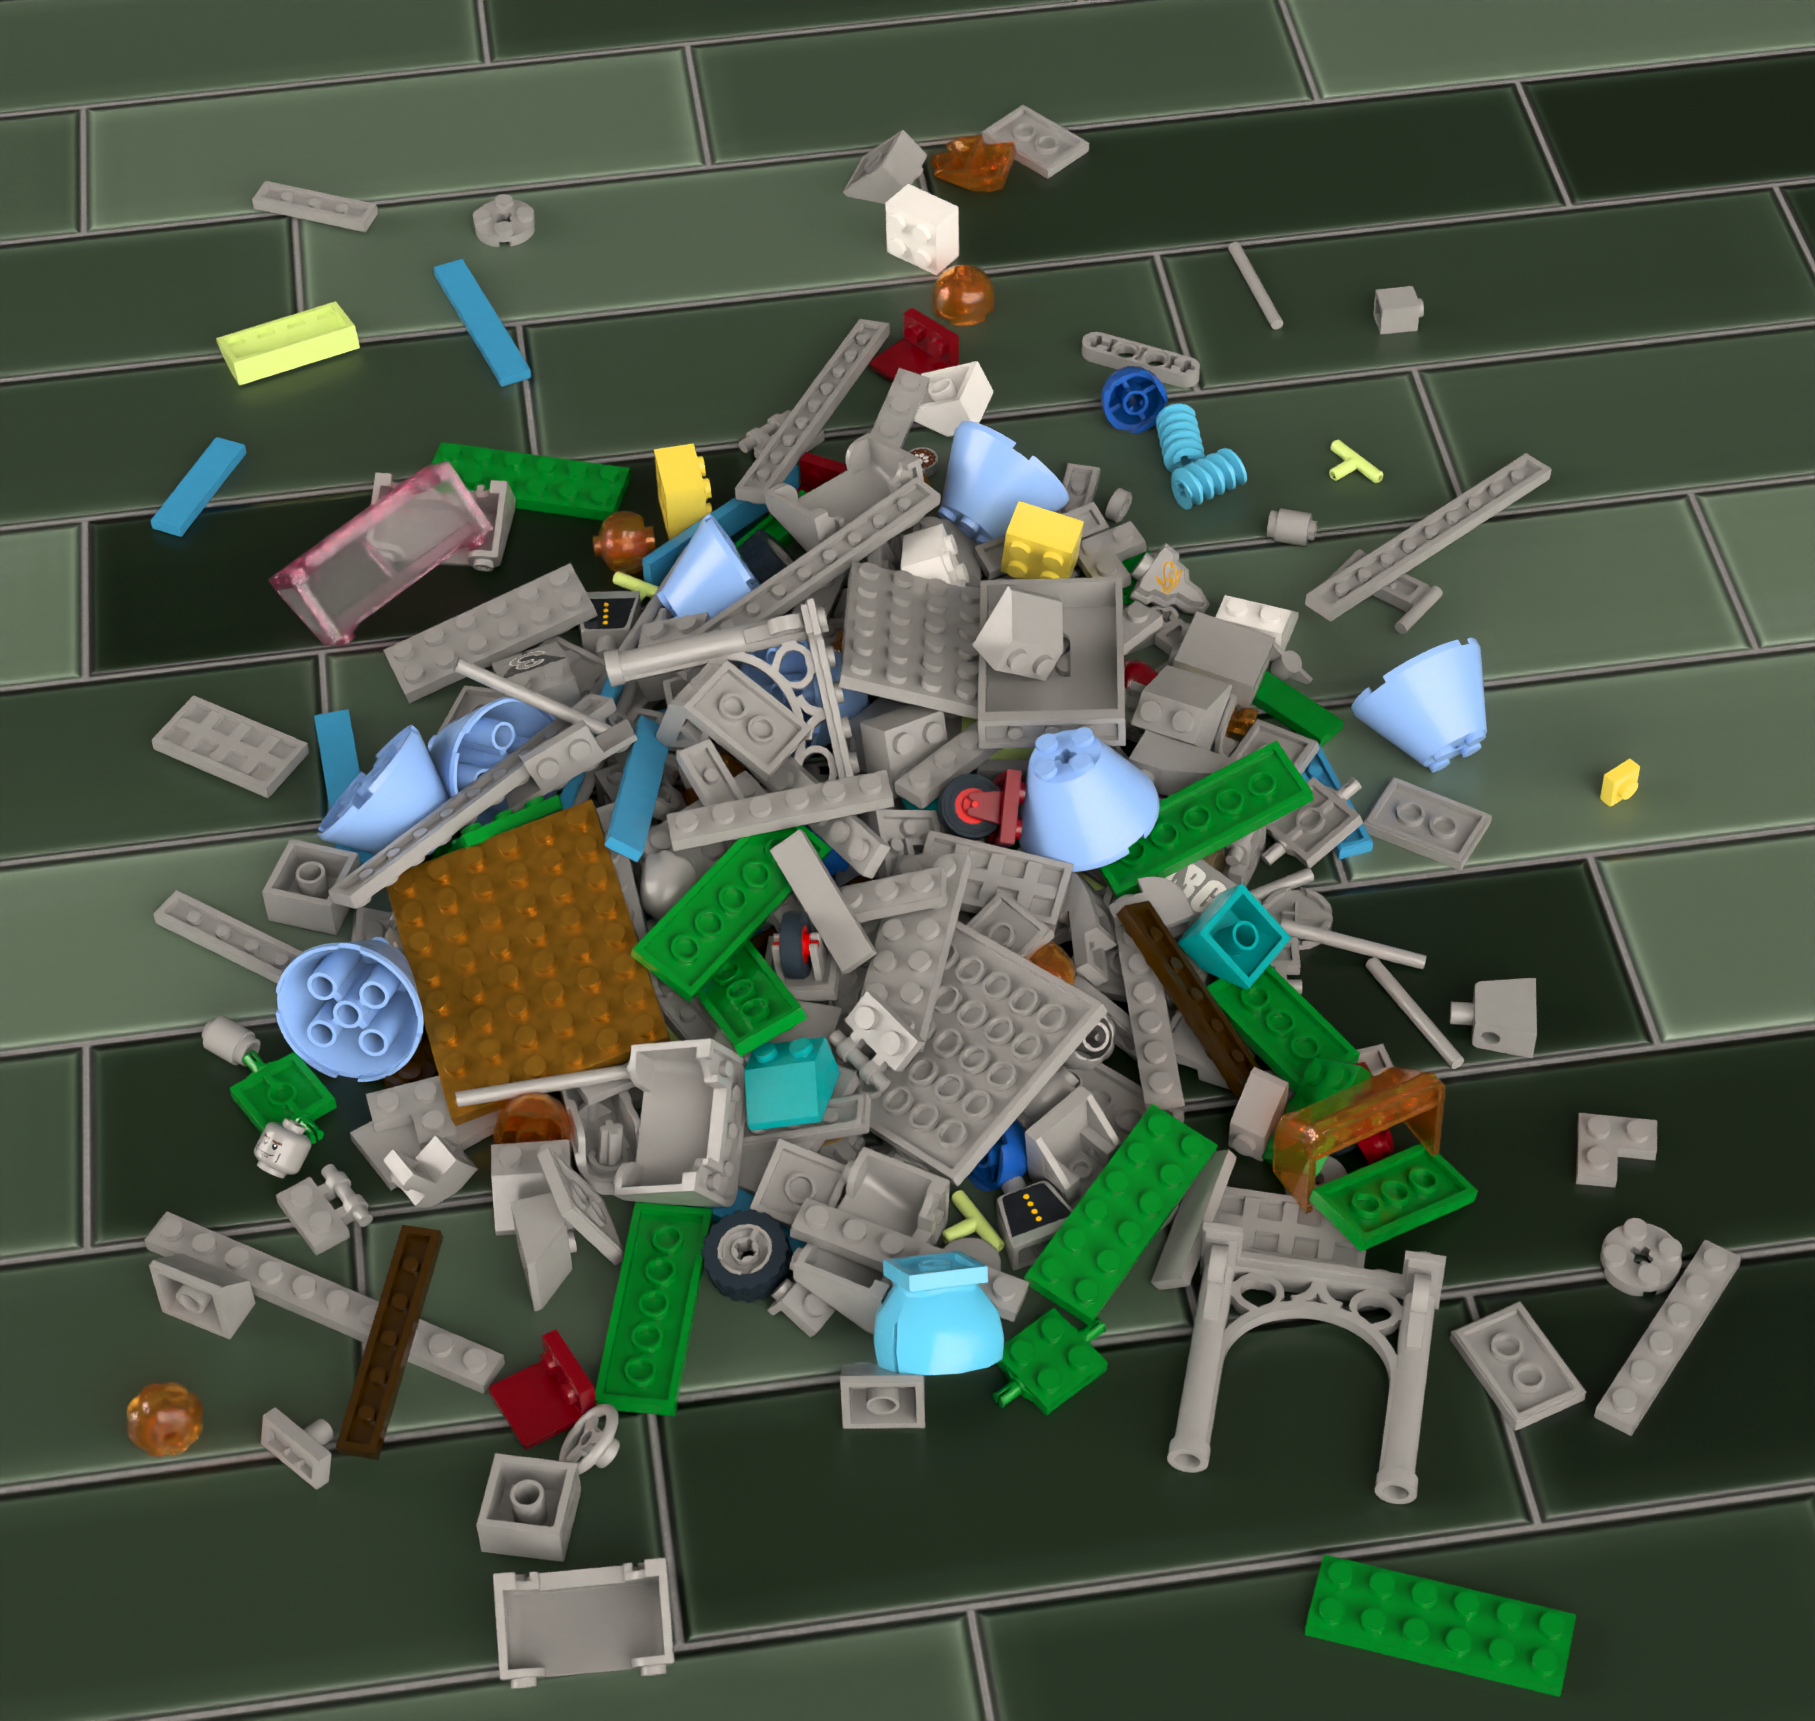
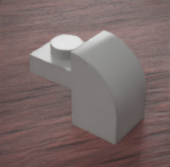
(1166, 899)
(434, 1174)

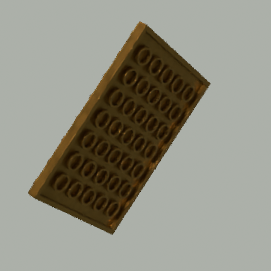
(525, 958)

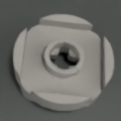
(504, 221)
(1642, 1239)

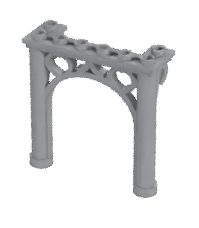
(733, 645)
(1406, 1296)

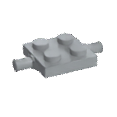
(1315, 827)

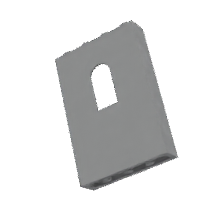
(1021, 708)

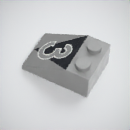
(543, 671)

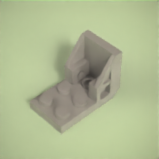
(736, 714)
(1072, 1147)

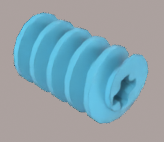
(1179, 436)
(1207, 477)

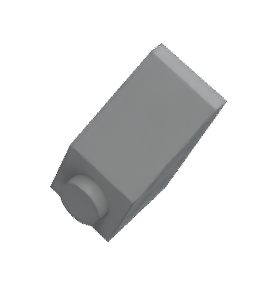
(1257, 1113)

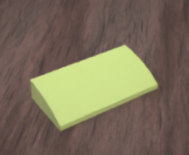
(288, 343)

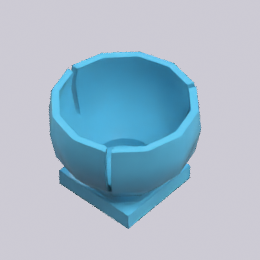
(937, 1316)

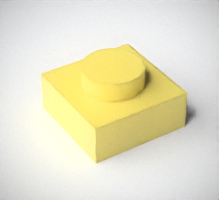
(1620, 783)

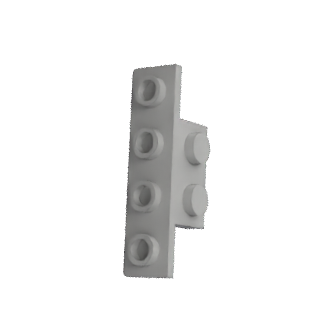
(566, 757)

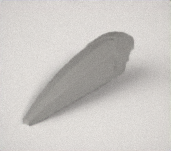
(602, 1136)

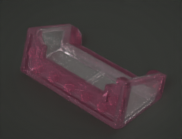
(381, 552)

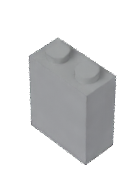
(1224, 654)

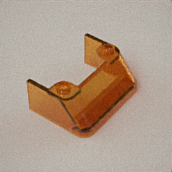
(1351, 1116)

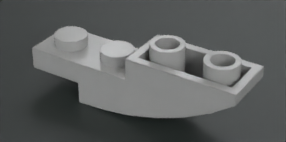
(1088, 929)

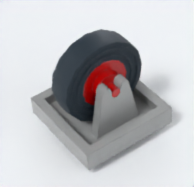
(803, 959)

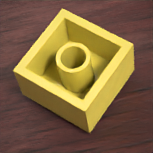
(681, 487)
(1041, 544)

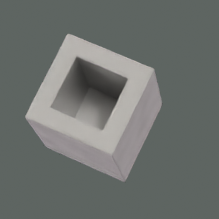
(1397, 310)

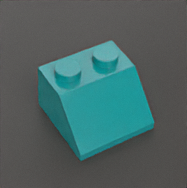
(1234, 938)
(789, 1083)

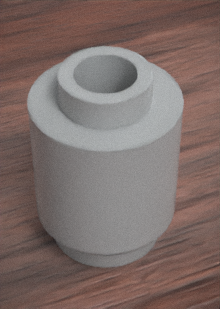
(1291, 527)
(229, 1040)

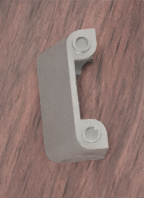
(872, 474)
(496, 505)
(687, 1124)
(886, 1195)
(584, 1622)

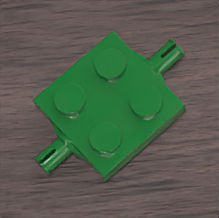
(282, 1091)
(1050, 1362)

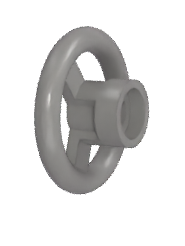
(595, 1445)

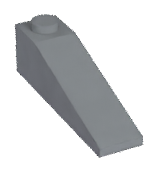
(1174, 763)

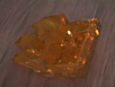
(975, 164)

